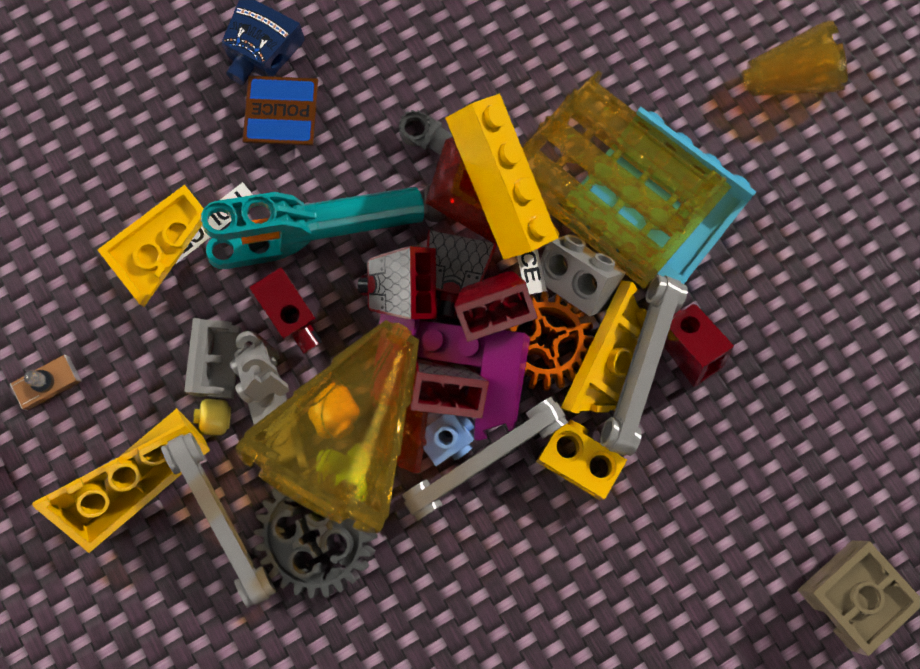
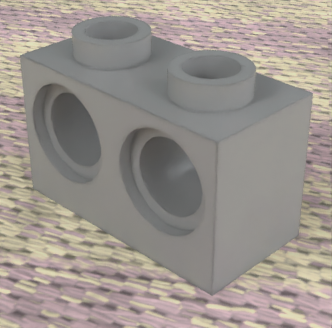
(576, 281)

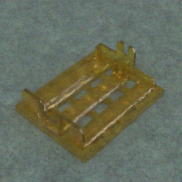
(644, 148)

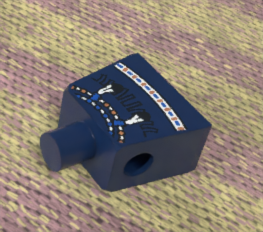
(259, 40)

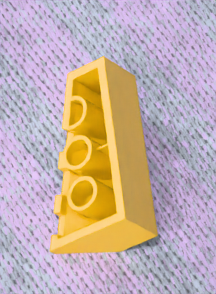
(501, 177)
(113, 493)

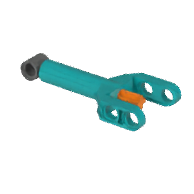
(296, 223)

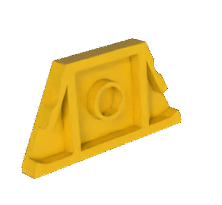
(609, 355)

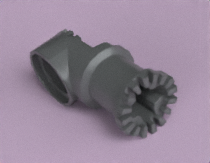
(433, 135)

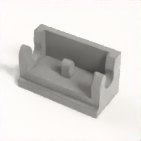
(210, 357)

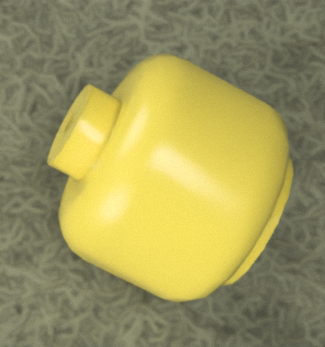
(212, 417)

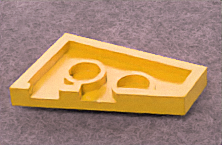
(153, 244)

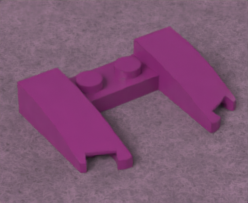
(499, 356)

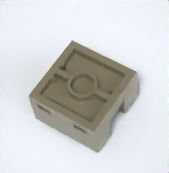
(861, 596)

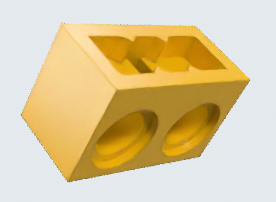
(577, 469)

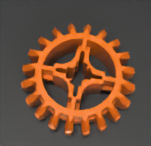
(560, 335)

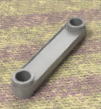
(543, 419)
(621, 431)
(184, 456)

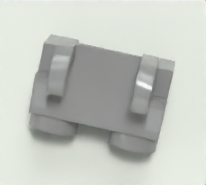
(256, 368)

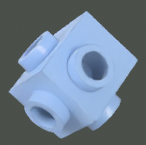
(443, 445)

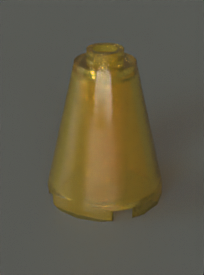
(800, 65)

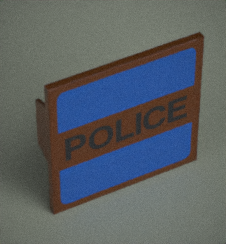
(280, 110)

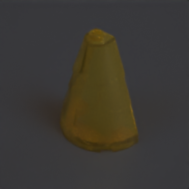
(341, 431)

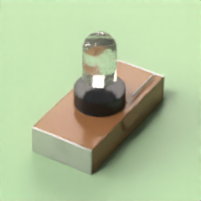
(45, 382)

